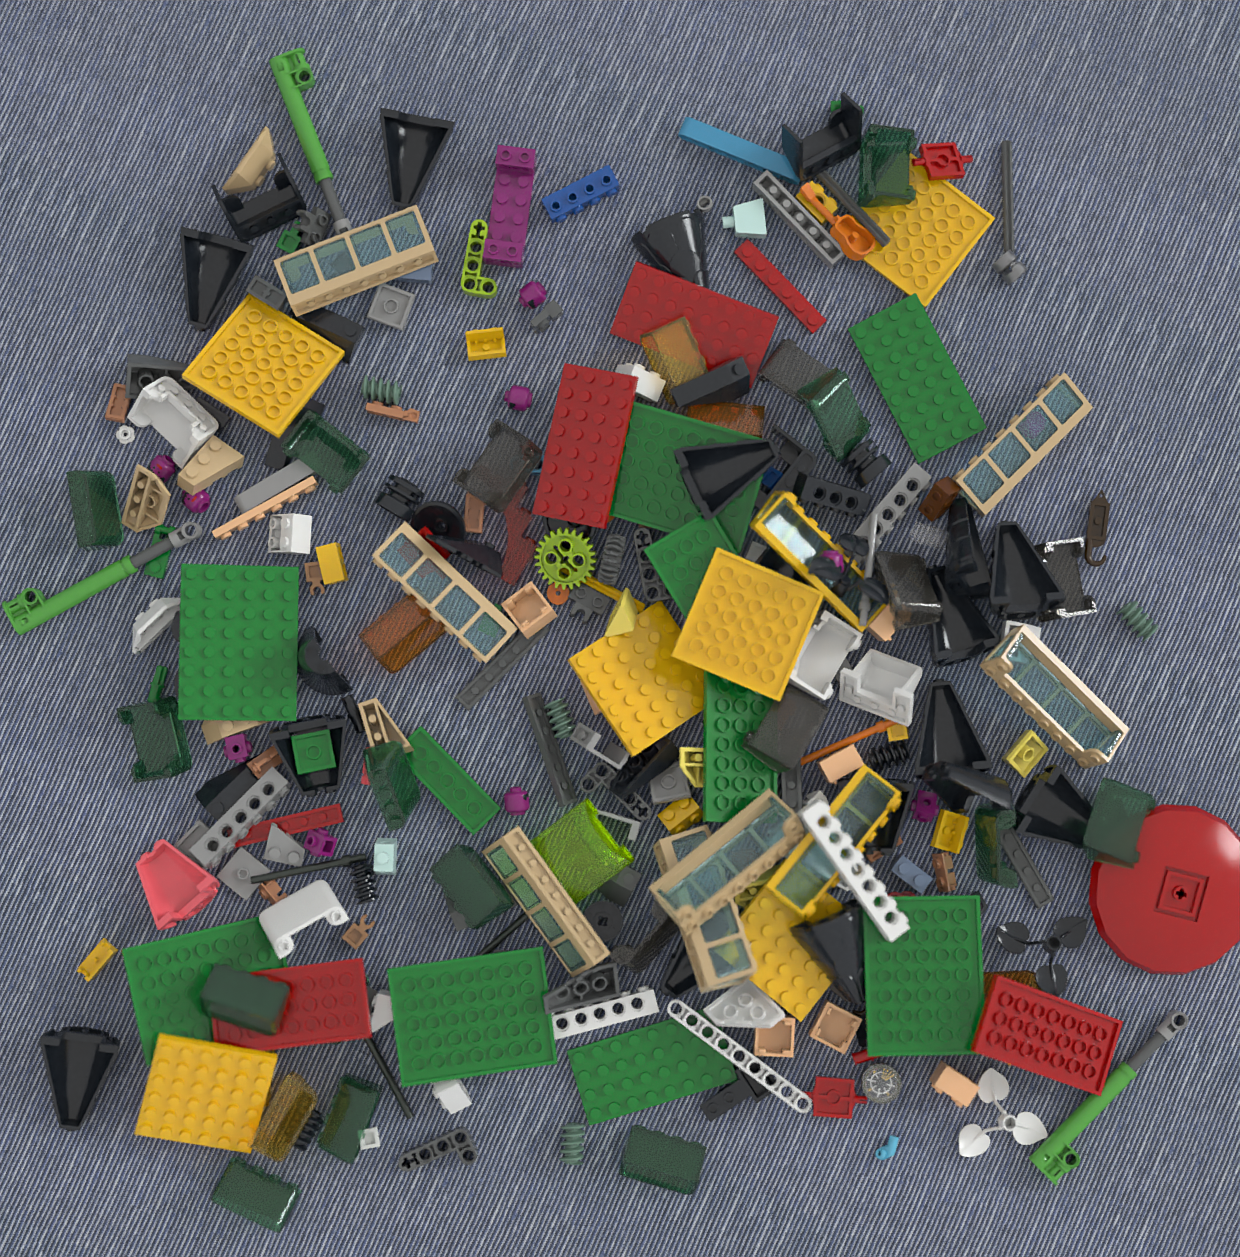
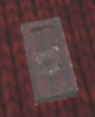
(929, 536)

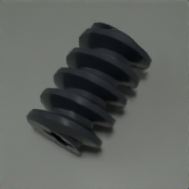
(888, 755)
(364, 883)
(308, 1130)

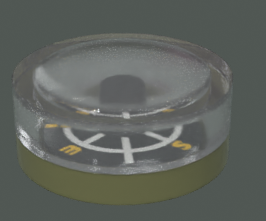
(881, 1083)

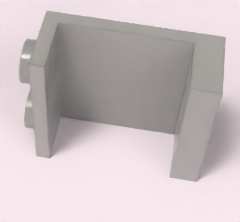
(588, 739)
(634, 823)

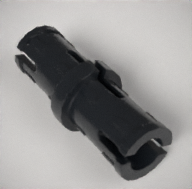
(353, 713)

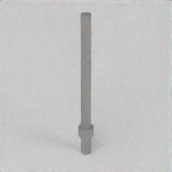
(864, 605)

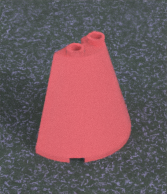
(174, 884)

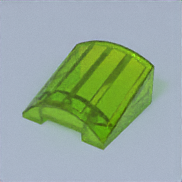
(581, 851)

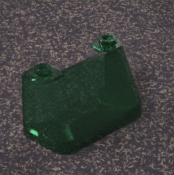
(885, 166)
(835, 412)
(326, 451)
(157, 739)
(1117, 823)
(988, 845)

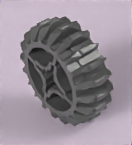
(611, 559)

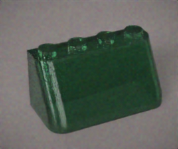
(95, 509)
(392, 782)
(471, 886)
(244, 999)
(349, 1117)
(662, 1160)
(256, 1194)

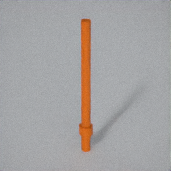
(881, 726)

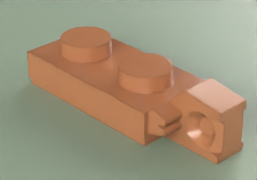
(394, 412)

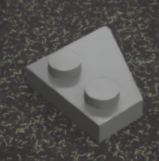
(283, 848)

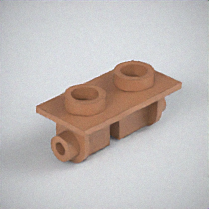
(264, 762)
(945, 881)
(270, 890)

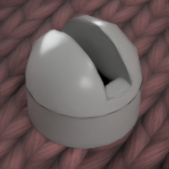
(703, 201)

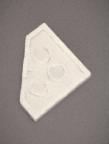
(744, 1007)

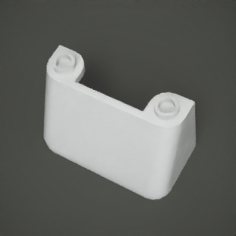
(175, 417)
(823, 654)
(298, 912)

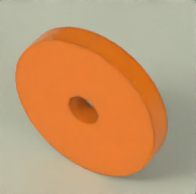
(555, 599)

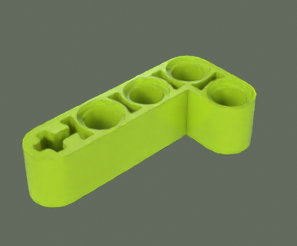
(477, 257)

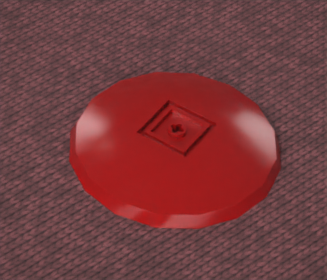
(1140, 907)

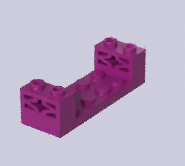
(510, 206)

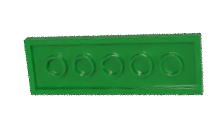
(450, 782)

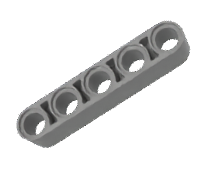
(273, 485)

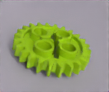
(553, 569)

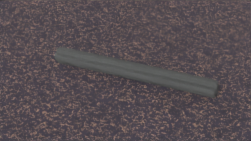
(1007, 195)
(853, 208)

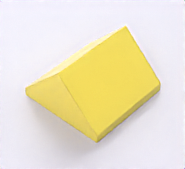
(623, 615)
(1025, 753)

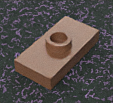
(118, 404)
(473, 515)

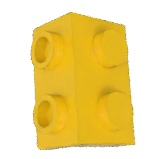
(485, 343)
(680, 815)
(949, 831)

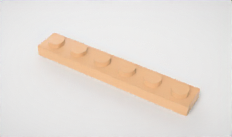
(258, 513)

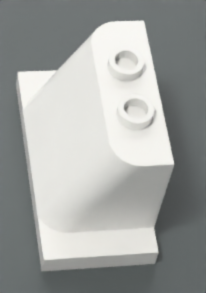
(881, 686)

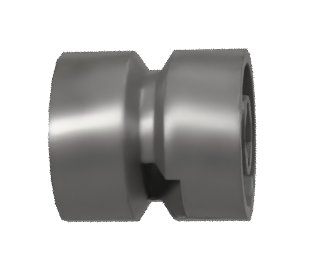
(1009, 260)

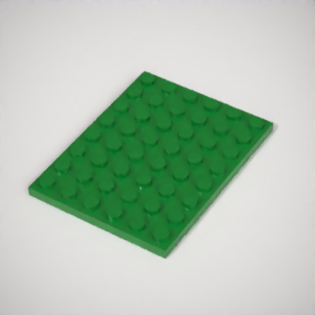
(650, 481)
(238, 642)
(171, 973)
(928, 982)
(471, 1016)

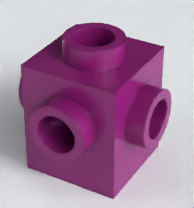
(232, 743)
(924, 806)
(320, 842)

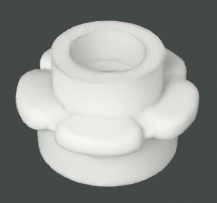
(130, 434)

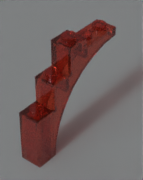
(519, 550)

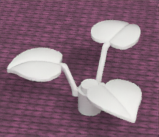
(1025, 1128)

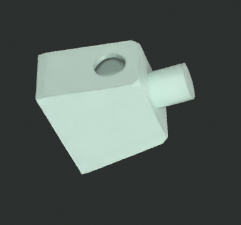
(747, 220)
(385, 856)

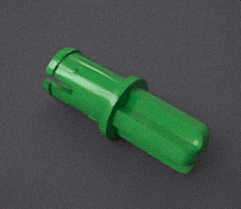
(158, 682)

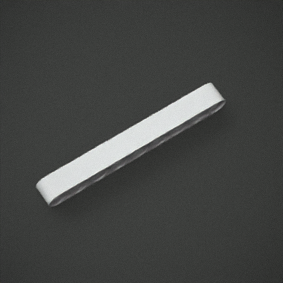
(743, 1064)

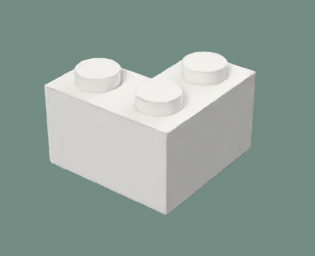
(649, 384)
(452, 1095)

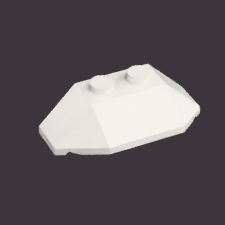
(153, 622)

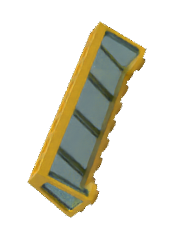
(799, 542)
(808, 871)

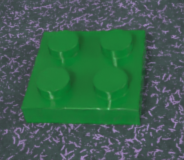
(313, 752)

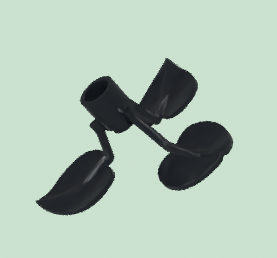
(827, 569)
(1067, 931)

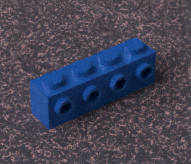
(581, 194)

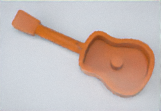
(853, 238)

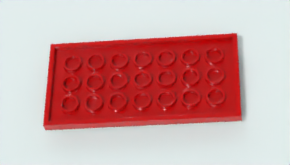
(718, 322)
(585, 445)
(323, 1007)
(1046, 1035)

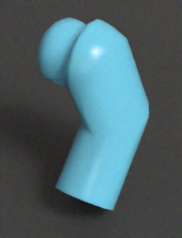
(888, 1150)

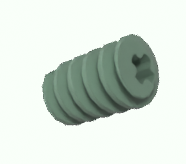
(381, 390)
(1138, 620)
(560, 718)
(572, 1143)

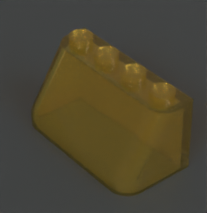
(673, 354)
(285, 1118)

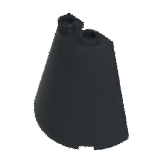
(314, 671)
(311, 783)
(959, 785)
(888, 836)

